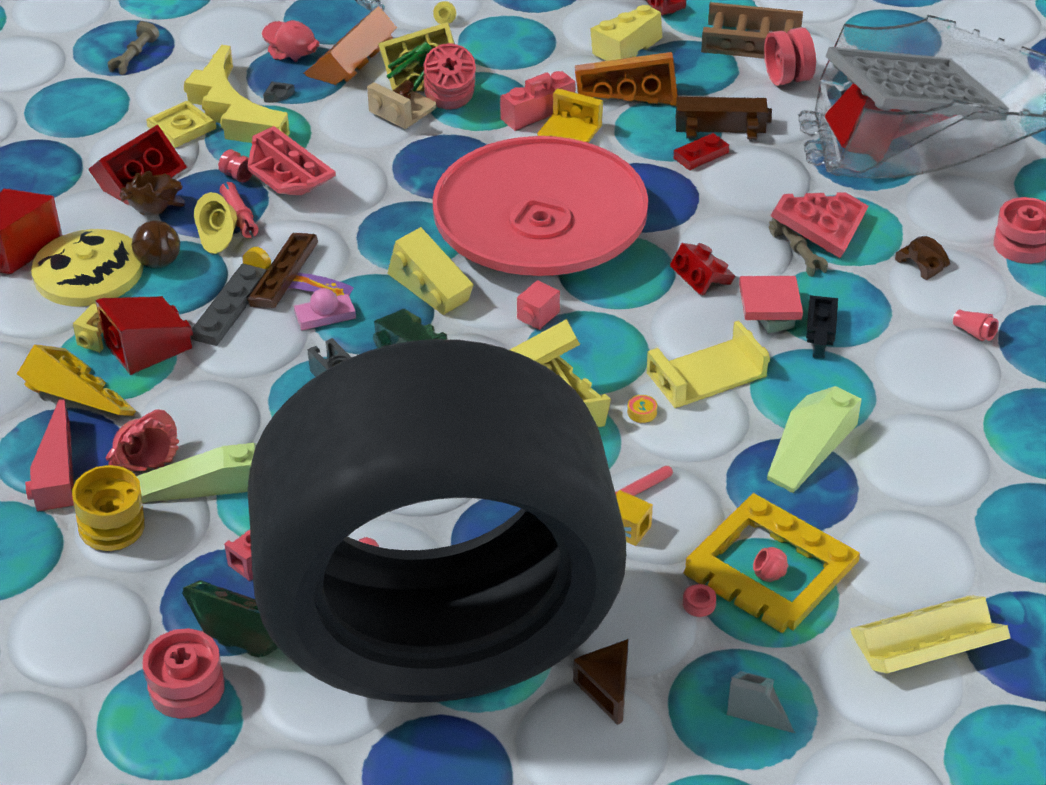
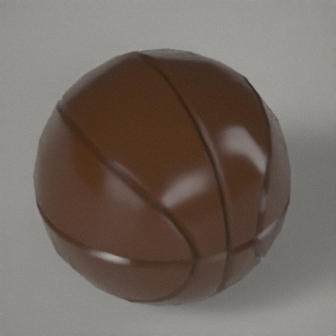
(155, 244)

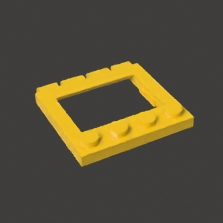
(750, 594)

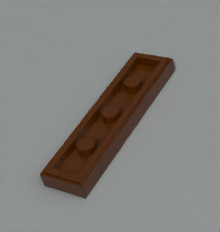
(283, 270)

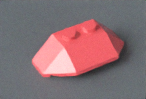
(286, 164)

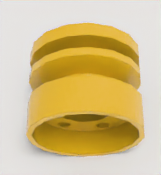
(108, 507)

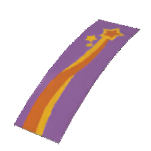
(313, 282)

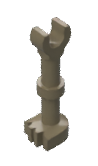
(146, 33)
(799, 245)

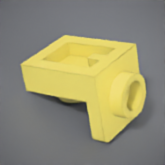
(89, 330)

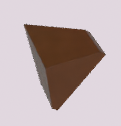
(604, 677)

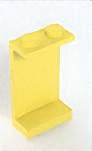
(709, 369)

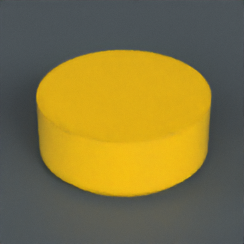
(257, 257)

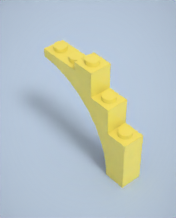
(223, 104)

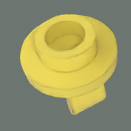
(444, 12)

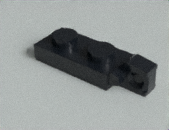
(821, 323)

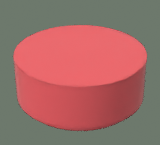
(699, 600)

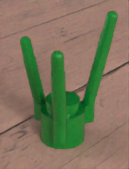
(417, 55)

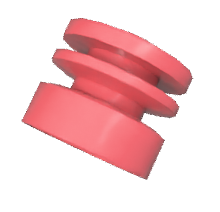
(449, 76)

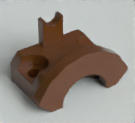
(927, 254)

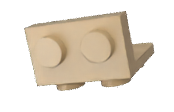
(397, 107)

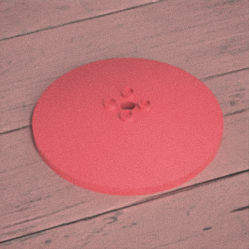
(498, 194)

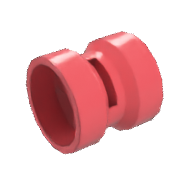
(235, 165)

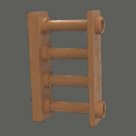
(743, 17)

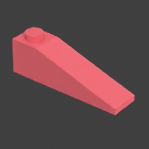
(52, 466)

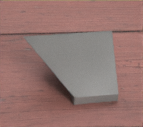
(756, 701)

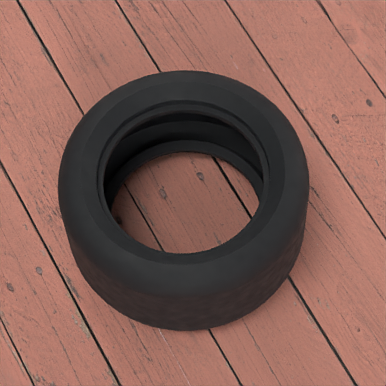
(413, 430)

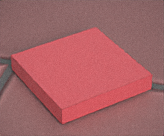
(770, 298)

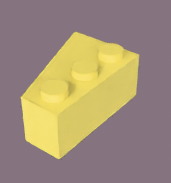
(626, 34)
(428, 272)

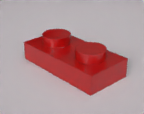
(701, 151)

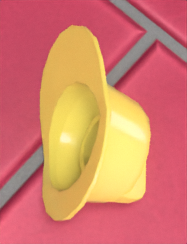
(214, 222)

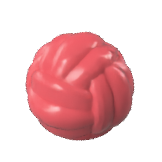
(770, 564)

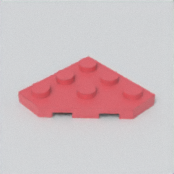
(822, 218)

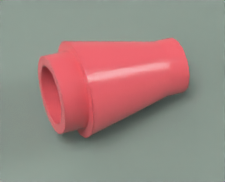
(977, 324)

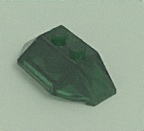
(229, 618)

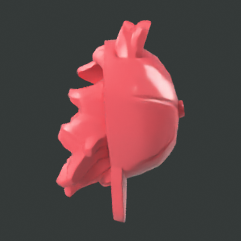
(289, 39)
(145, 442)

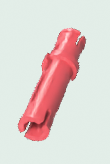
(244, 214)

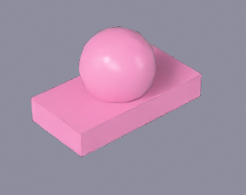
(324, 309)

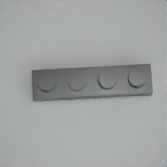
(227, 305)

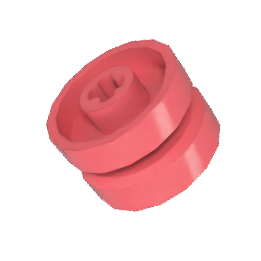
(790, 56)
(1022, 230)
(184, 673)

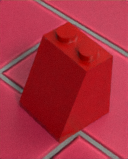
(847, 111)
(26, 226)
(142, 330)

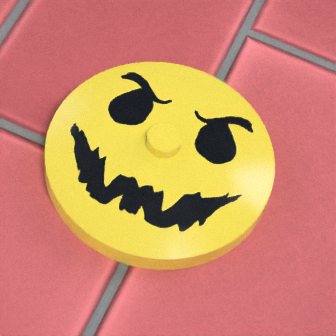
(86, 267)

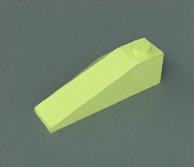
(812, 434)
(206, 474)

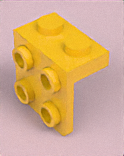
(573, 116)

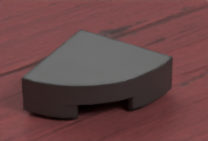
(278, 92)

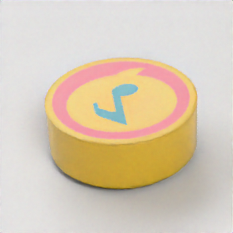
(642, 408)

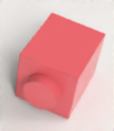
(538, 304)

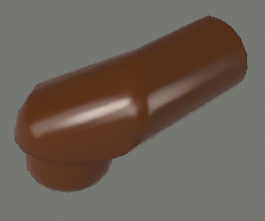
(405, 88)

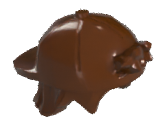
(152, 193)

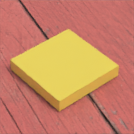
(182, 123)

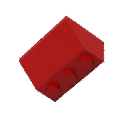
(144, 153)

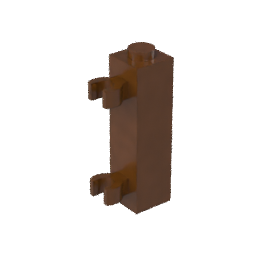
(722, 115)

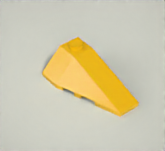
(68, 377)

